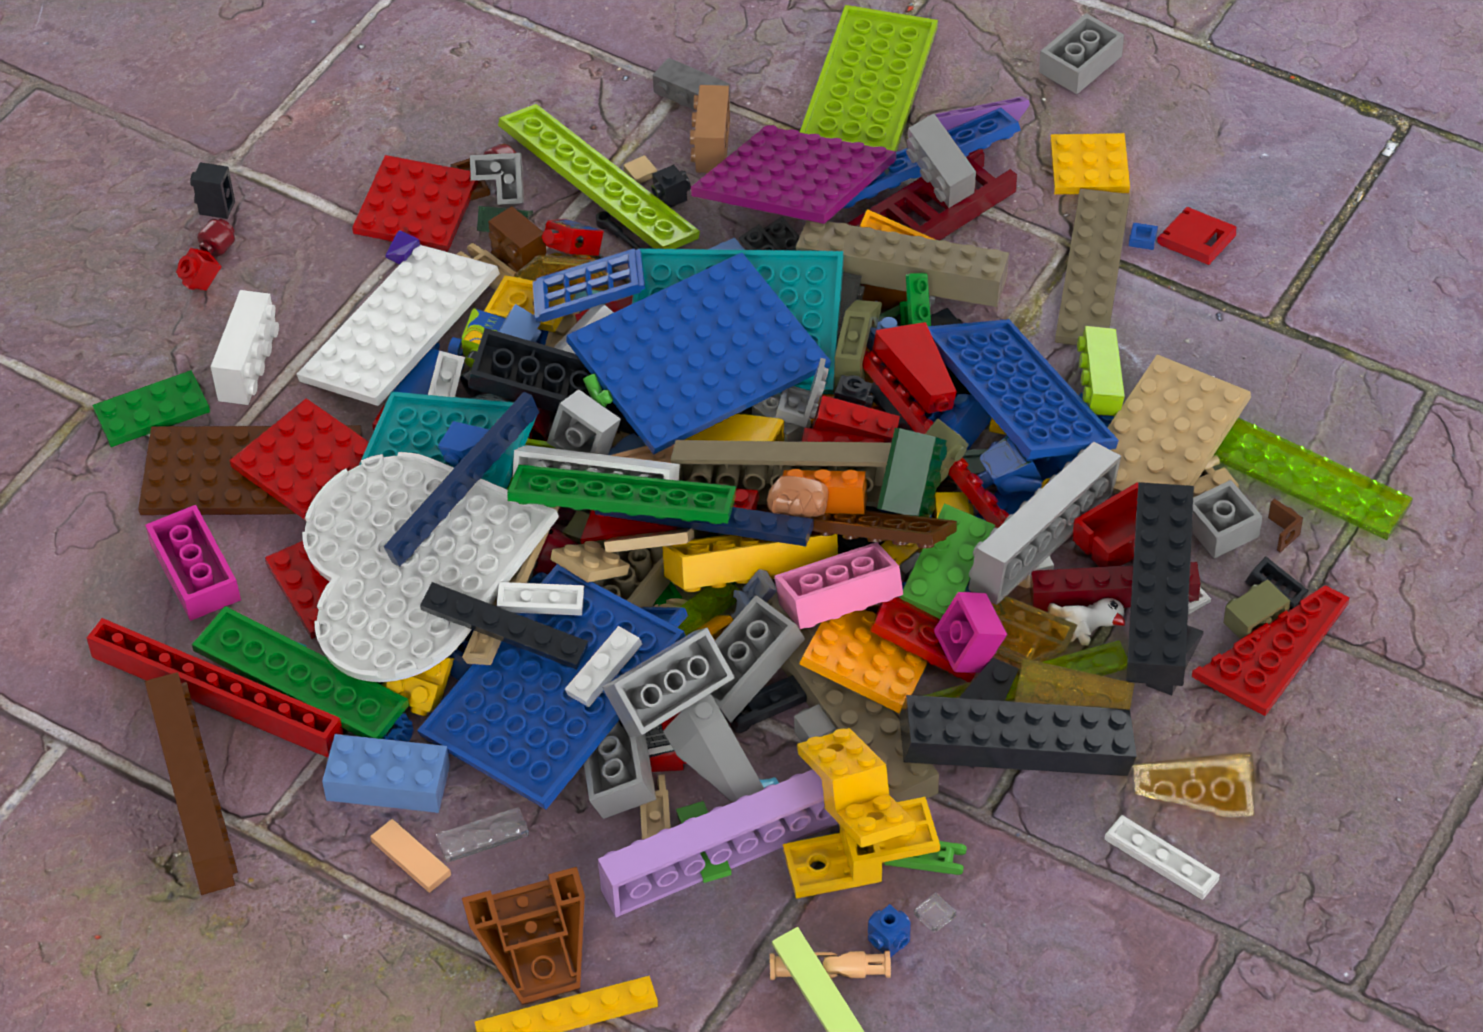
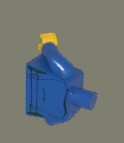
(1009, 469)

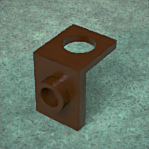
(1288, 520)

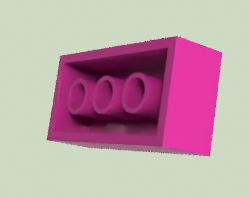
(193, 562)

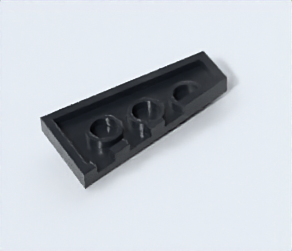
(992, 682)

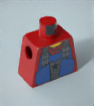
(562, 236)

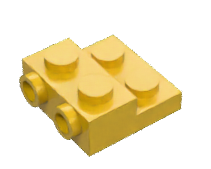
(425, 689)

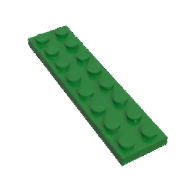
(622, 494)
(299, 673)

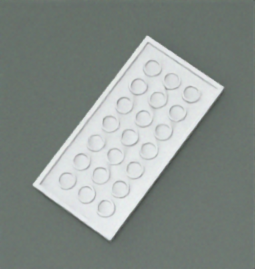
(398, 324)

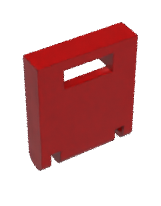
(1192, 231)

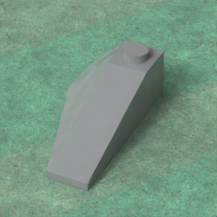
(710, 747)

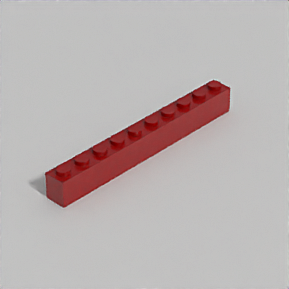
(216, 687)

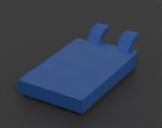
(420, 377)

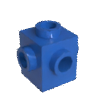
(889, 930)

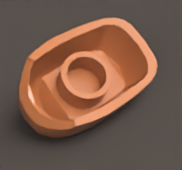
(798, 497)

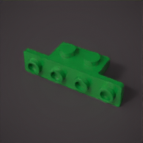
(917, 306)

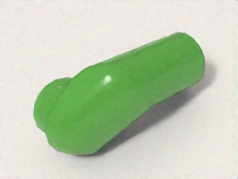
(593, 386)

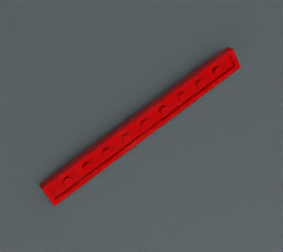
(914, 415)

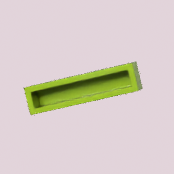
(1101, 370)

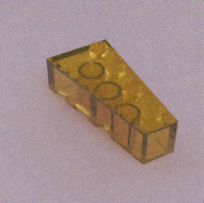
(1064, 686)

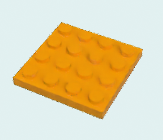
(862, 660)

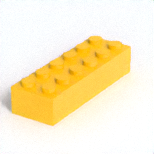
(736, 559)

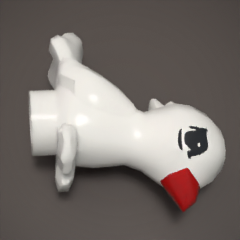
(1102, 613)

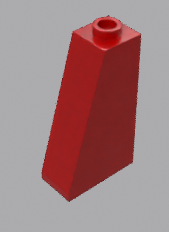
(916, 364)

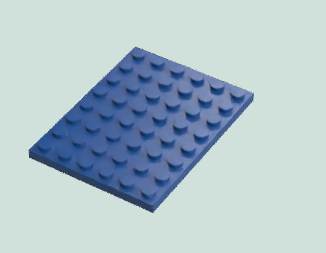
(697, 352)
(516, 713)

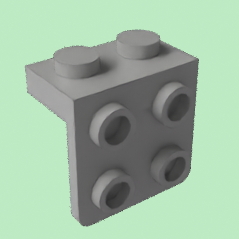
(798, 404)

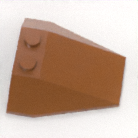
(533, 934)

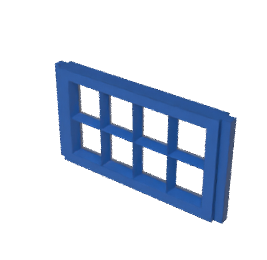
(634, 273)

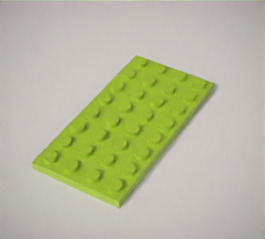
(870, 77)

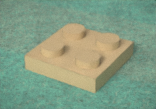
(590, 561)

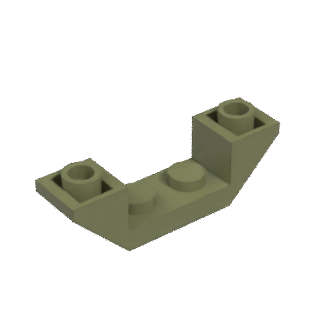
(854, 338)

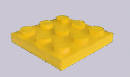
(1089, 163)

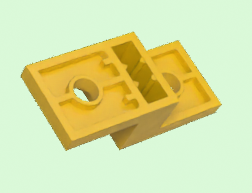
(855, 787)
(849, 863)

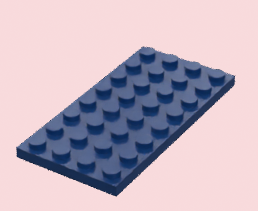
(1020, 389)

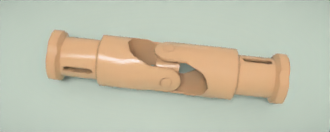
(852, 964)

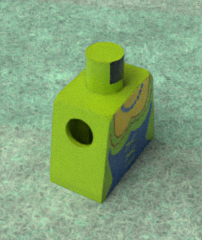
(474, 330)

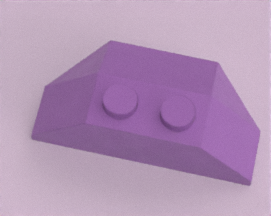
(1014, 106)

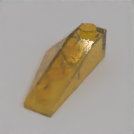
(1207, 783)

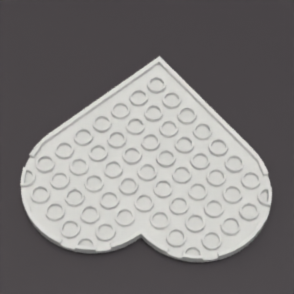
(371, 607)

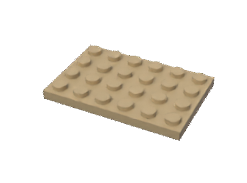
(1173, 424)

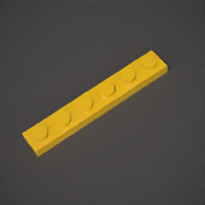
(576, 1009)

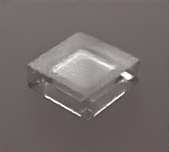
(935, 912)

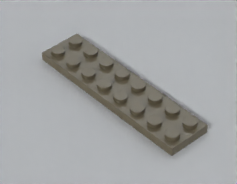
(1092, 263)

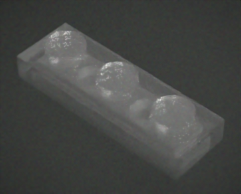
(482, 835)

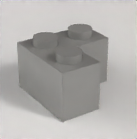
(506, 171)

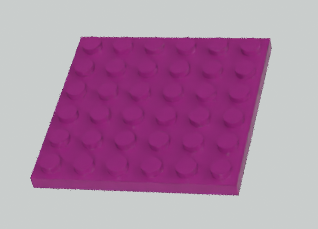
(794, 174)

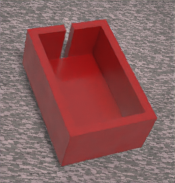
(1109, 529)

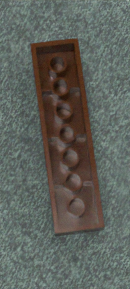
(192, 783)

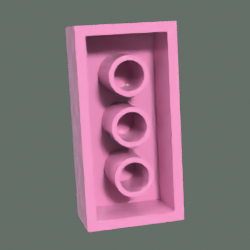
(838, 585)

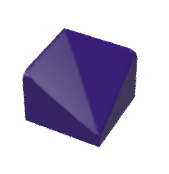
(402, 247)

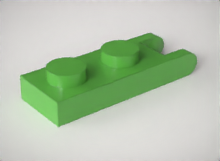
(936, 861)

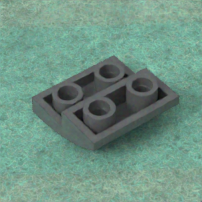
(775, 236)

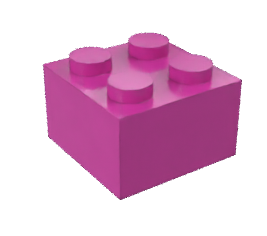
(970, 632)

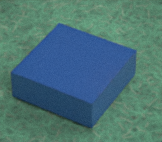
(1143, 236)

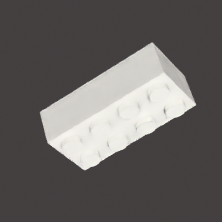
(244, 347)

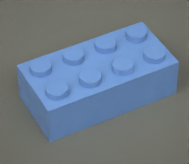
(386, 773)

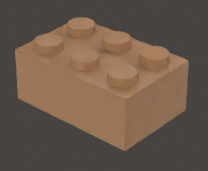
(711, 127)

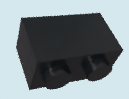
(213, 190)

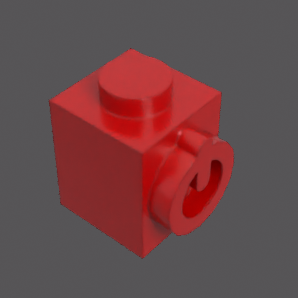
(197, 269)

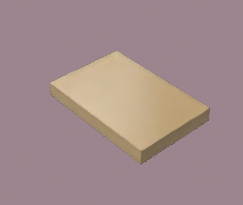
(649, 540)

